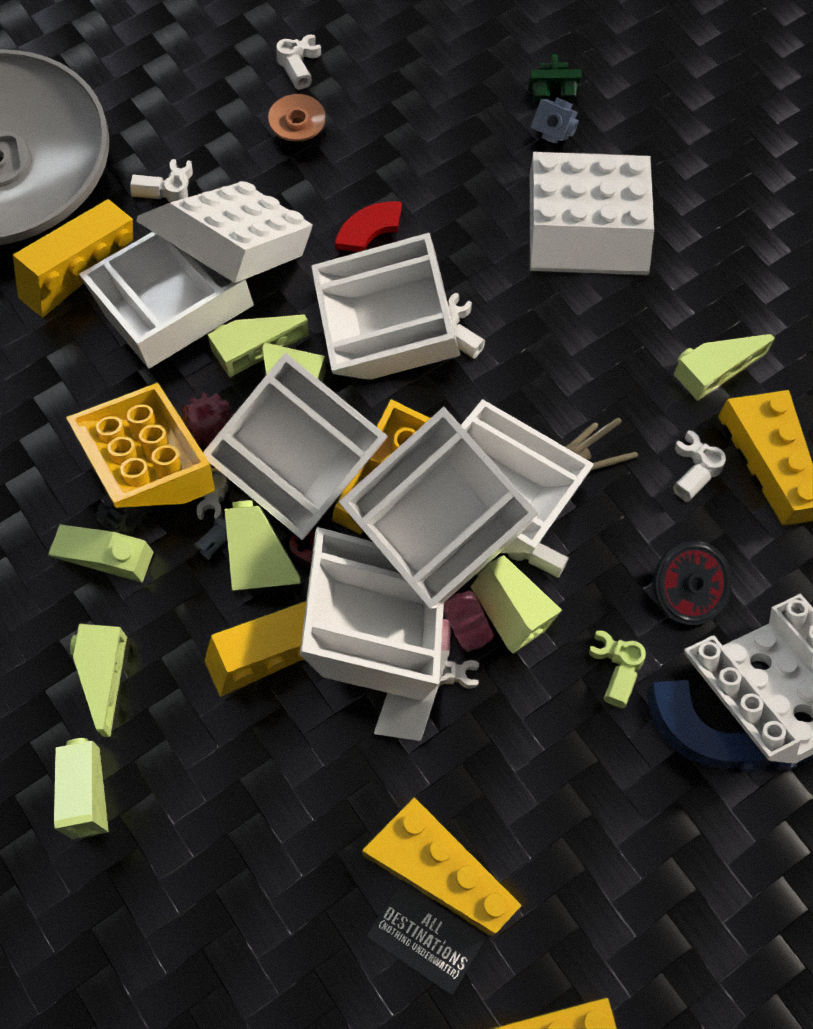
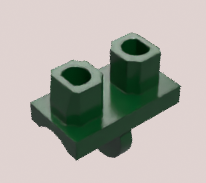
(554, 76)

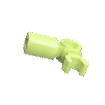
(629, 656)

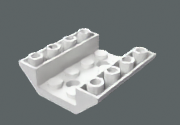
(767, 698)

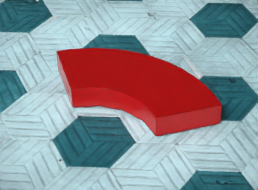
(367, 224)

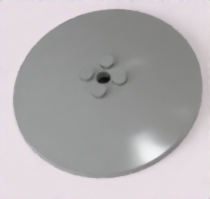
(49, 143)

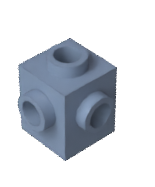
(545, 120)

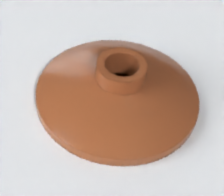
(296, 117)

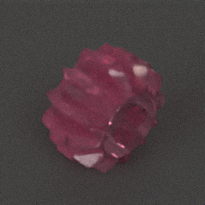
(206, 417)
(468, 620)

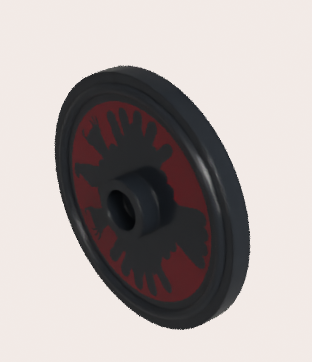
(692, 582)

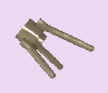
(579, 445)

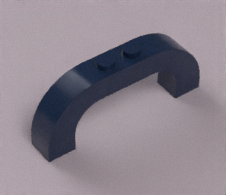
(693, 739)

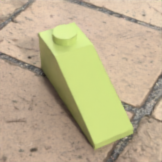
(241, 341)
(718, 361)
(102, 551)
(99, 661)

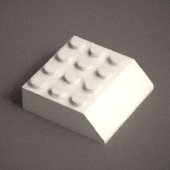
(591, 213)
(232, 230)
(162, 297)
(385, 309)
(294, 446)
(533, 463)
(439, 509)
(368, 621)

